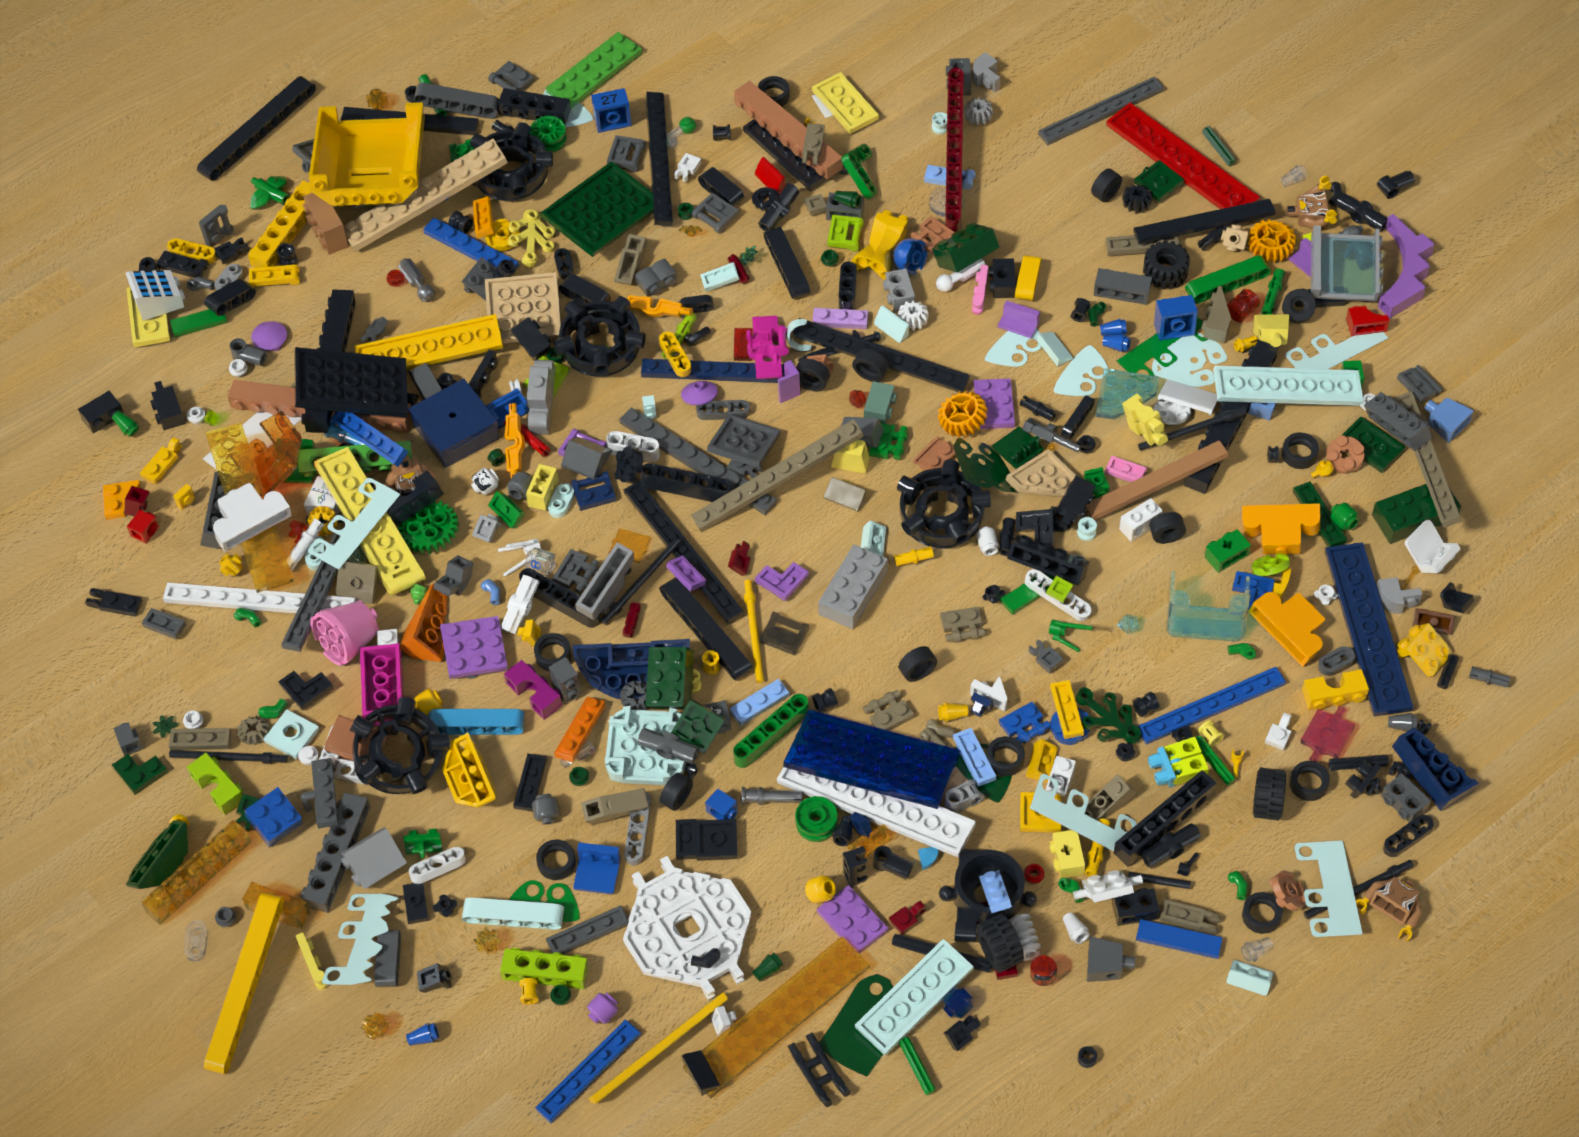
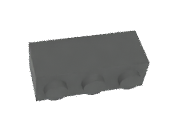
(1122, 286)

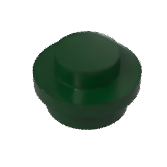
(829, 258)
(579, 776)
(560, 995)

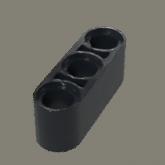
(721, 186)
(847, 286)
(582, 290)
(230, 297)

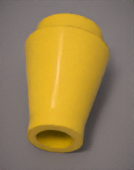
(952, 711)

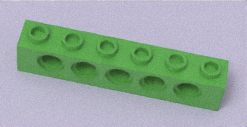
(308, 456)

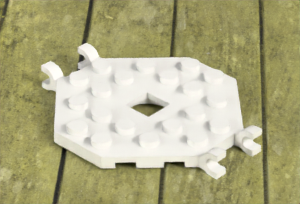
(671, 899)

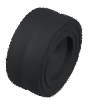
(1106, 185)
(1304, 297)
(1167, 527)
(676, 791)

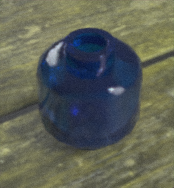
(957, 1003)

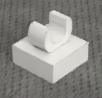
(722, 1020)

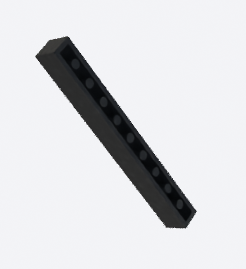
(334, 338)
(1260, 355)

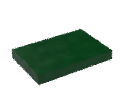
(1379, 447)

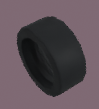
(779, 83)
(870, 365)
(816, 368)
(1302, 439)
(550, 639)
(917, 663)
(1009, 743)
(1311, 767)
(556, 845)
(1261, 927)

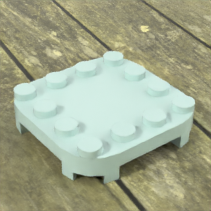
(634, 763)

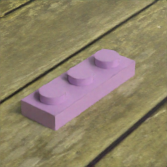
(841, 318)

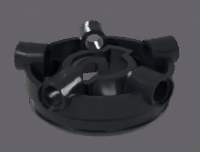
(515, 147)
(595, 359)
(956, 525)
(378, 764)

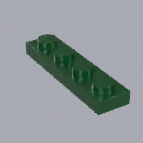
(1329, 530)

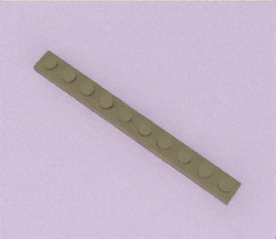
(1432, 471)
(777, 475)

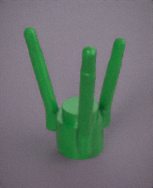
(1059, 628)

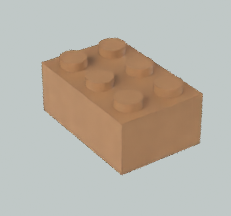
(325, 223)

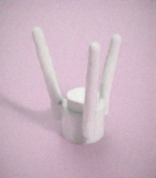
(526, 545)

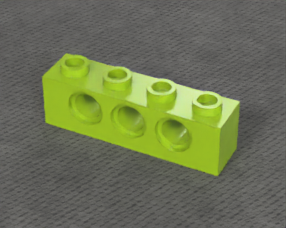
(552, 976)

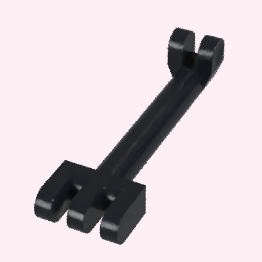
(1401, 767)

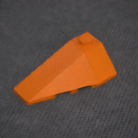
(423, 634)

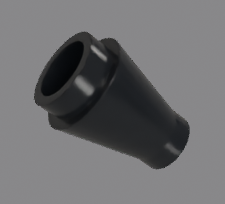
(843, 833)

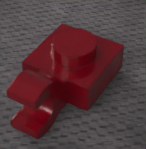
(739, 560)
(906, 919)

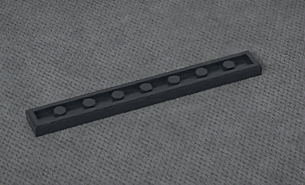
(432, 122)
(1204, 221)

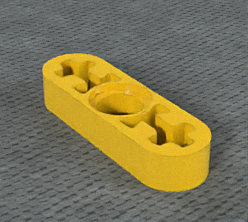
(187, 245)
(674, 361)

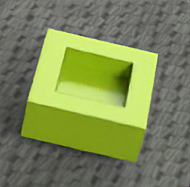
(1059, 589)

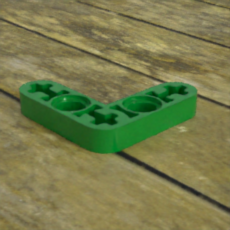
(852, 162)

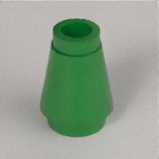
(125, 423)

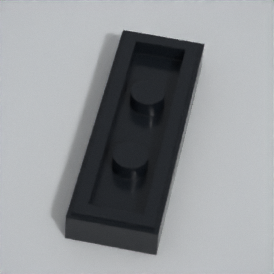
(530, 781)

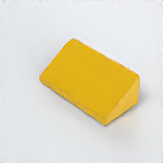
(1041, 759)

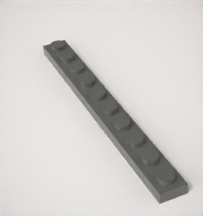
(689, 455)

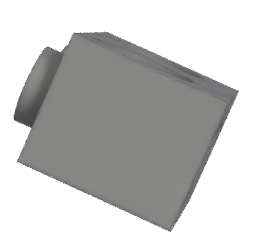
(898, 288)

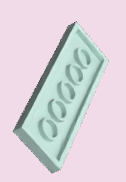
(914, 997)

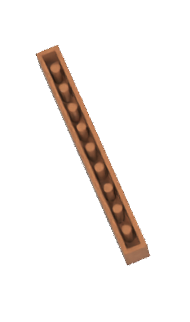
(275, 398)

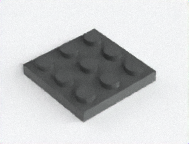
(743, 440)

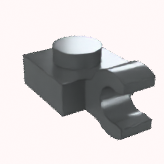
(376, 328)

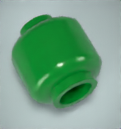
(1345, 516)

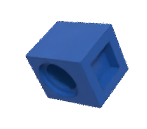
(721, 806)

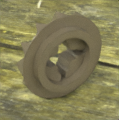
(252, 737)

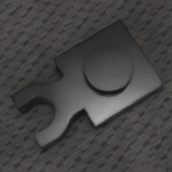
(229, 251)

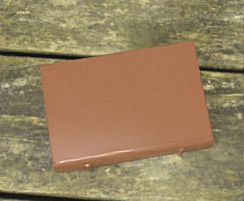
(341, 739)

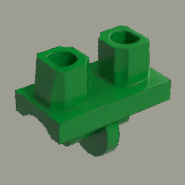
(422, 843)

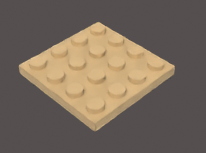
(524, 297)

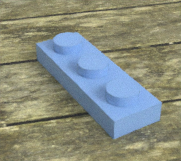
(759, 702)
(974, 757)
(995, 891)

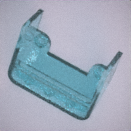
(1207, 622)

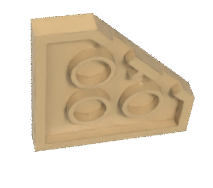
(1042, 476)

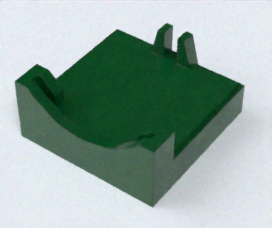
(698, 725)

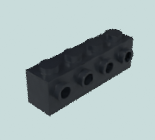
(1048, 559)

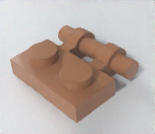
(933, 229)

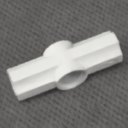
(519, 604)

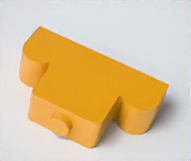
(1281, 525)
(1290, 624)

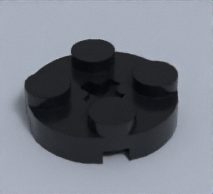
(628, 464)

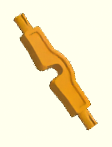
(663, 307)
(513, 433)

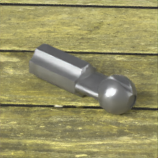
(416, 279)

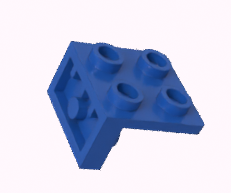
(597, 868)

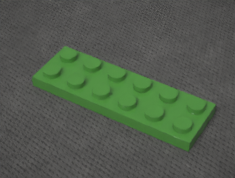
(595, 69)

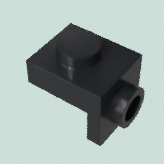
(1455, 600)

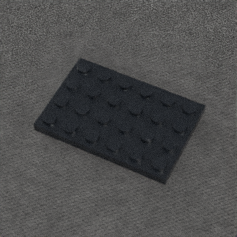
(350, 382)

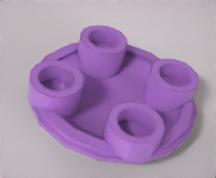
(269, 336)

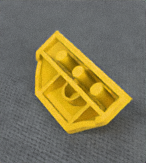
(468, 774)

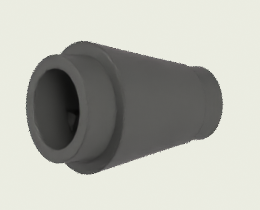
(1403, 722)

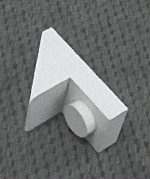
(995, 693)

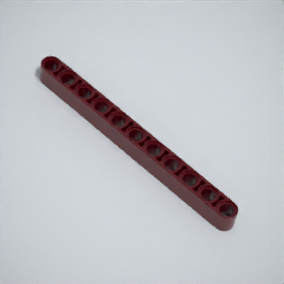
(954, 149)

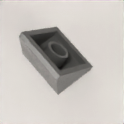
(585, 457)

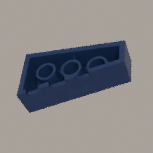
(1433, 770)

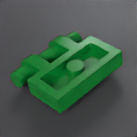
(885, 448)

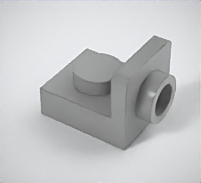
(486, 527)

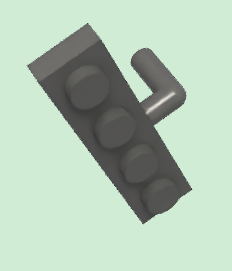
(323, 794)

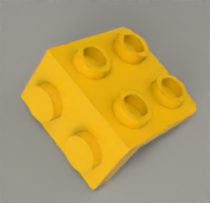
(1424, 648)

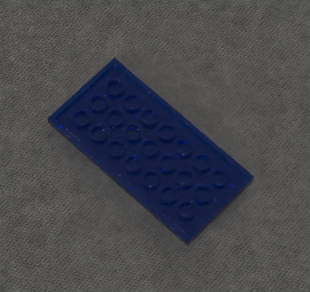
(872, 759)

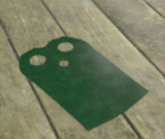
(843, 1040)

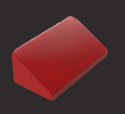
(769, 175)

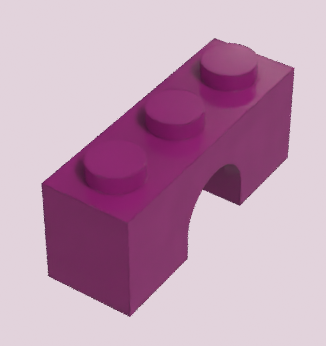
(523, 678)

